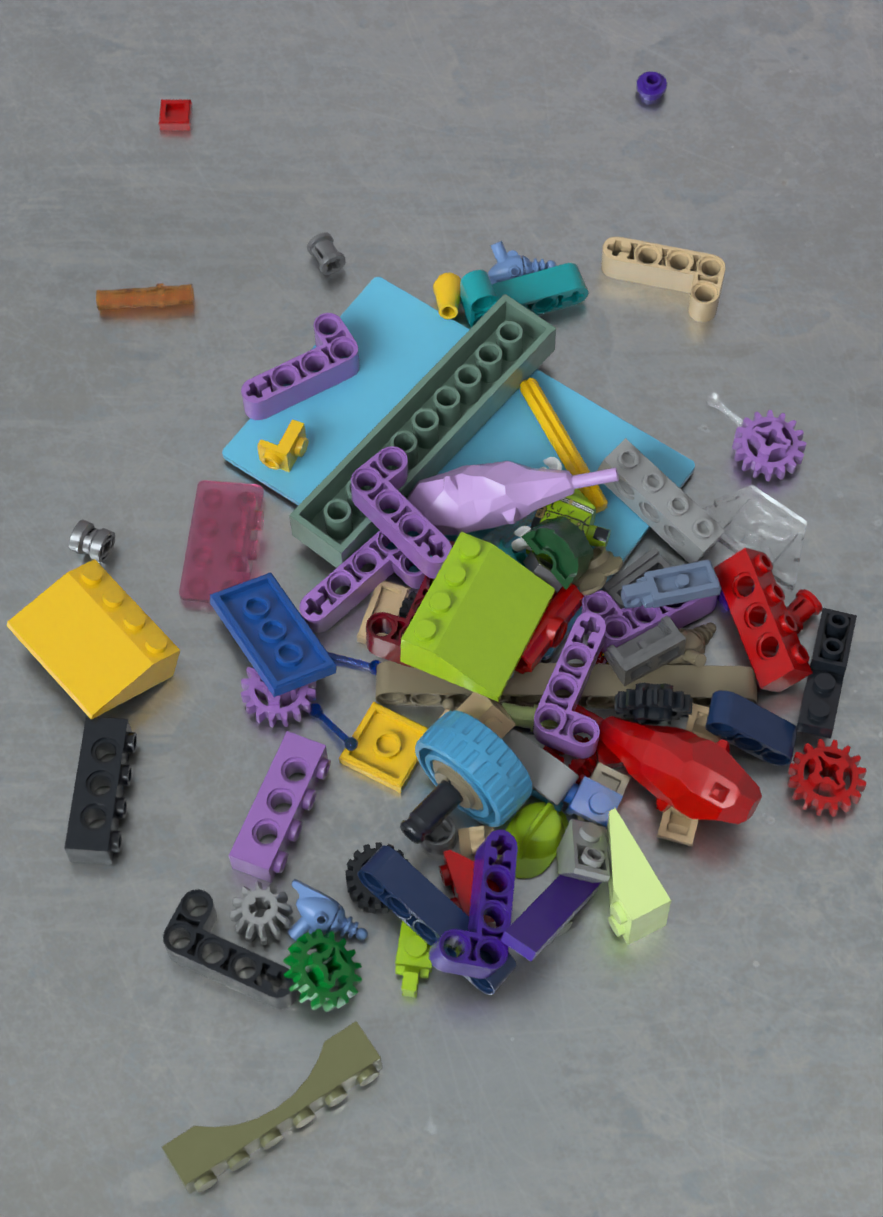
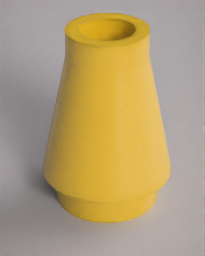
(447, 294)

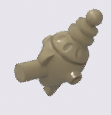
(695, 645)

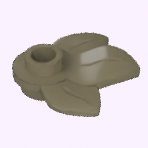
(600, 566)

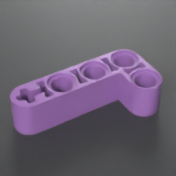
(266, 395)
(406, 518)
(361, 583)
(627, 622)
(574, 681)

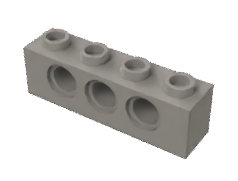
(661, 503)

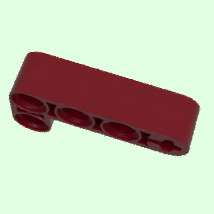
(389, 646)

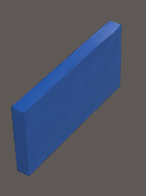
(273, 634)

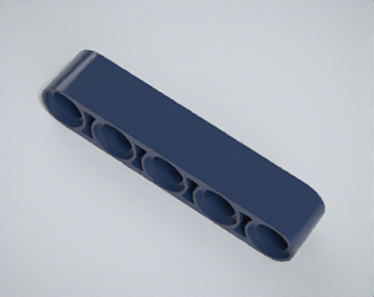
(423, 907)

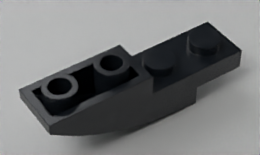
(828, 670)

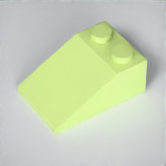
(635, 893)

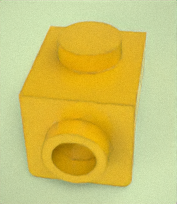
(287, 451)

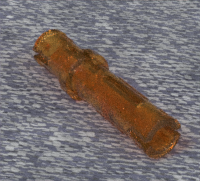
(144, 297)

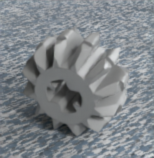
(248, 909)

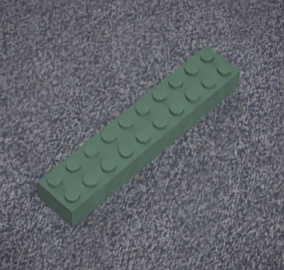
(430, 422)

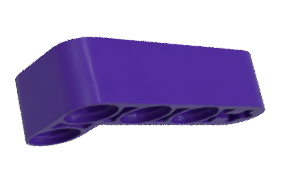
(483, 902)

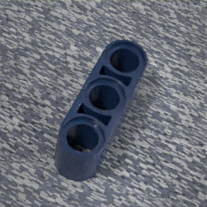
(751, 728)

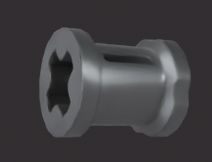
(326, 253)

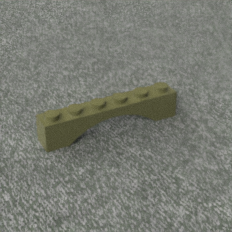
(209, 1151)

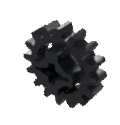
(653, 704)

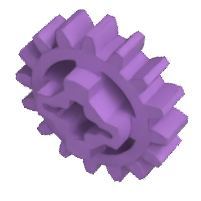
(785, 447)
(279, 707)

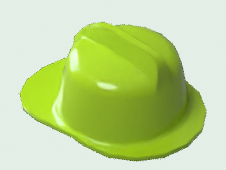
(538, 834)

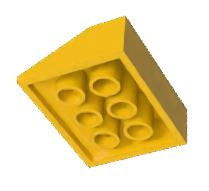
(95, 640)

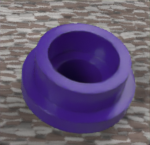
(651, 85)

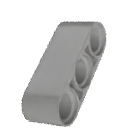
(547, 773)

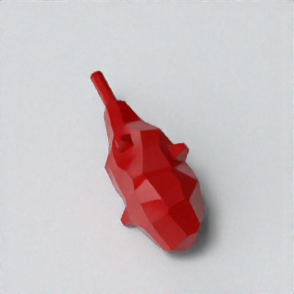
(681, 769)

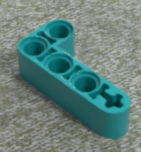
(537, 291)

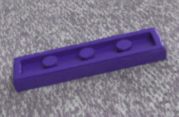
(548, 915)

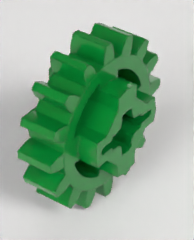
(322, 970)

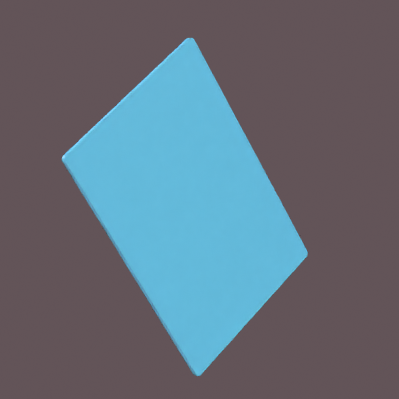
(397, 347)

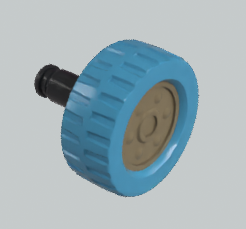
(470, 772)

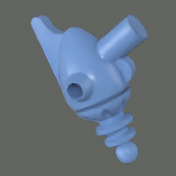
(512, 265)
(322, 913)

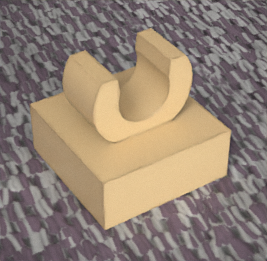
(471, 838)

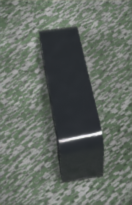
(234, 956)

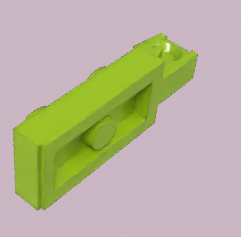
(412, 960)

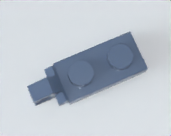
(672, 586)

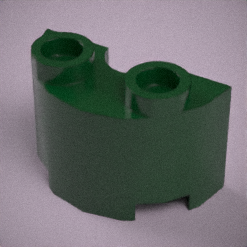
(564, 545)

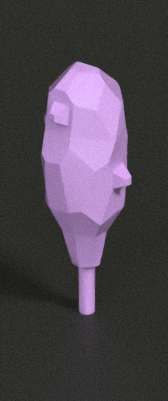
(495, 494)

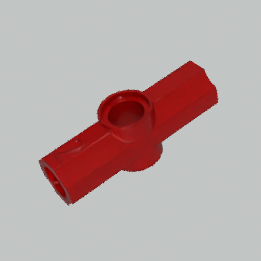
(551, 627)

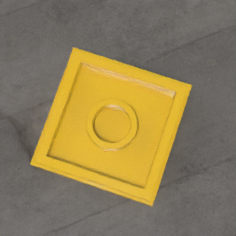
(385, 747)

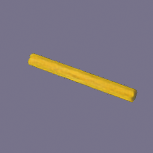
(560, 439)

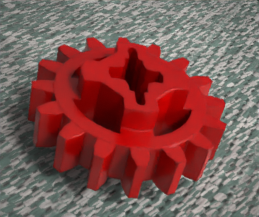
(824, 792)

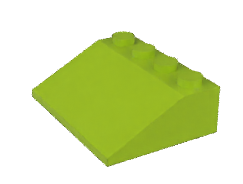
(476, 618)

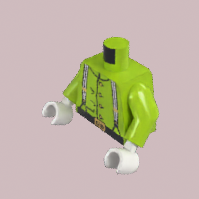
(575, 508)

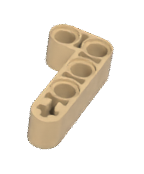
(627, 261)

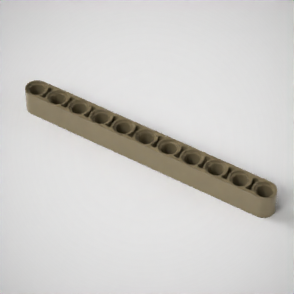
(413, 687)

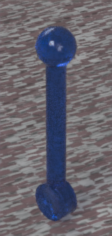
(363, 664)
(317, 712)

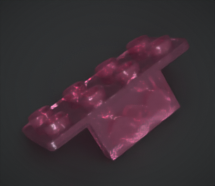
(221, 538)

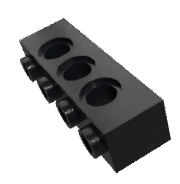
(100, 738)

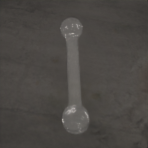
(713, 400)

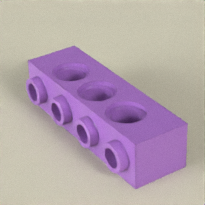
(293, 756)

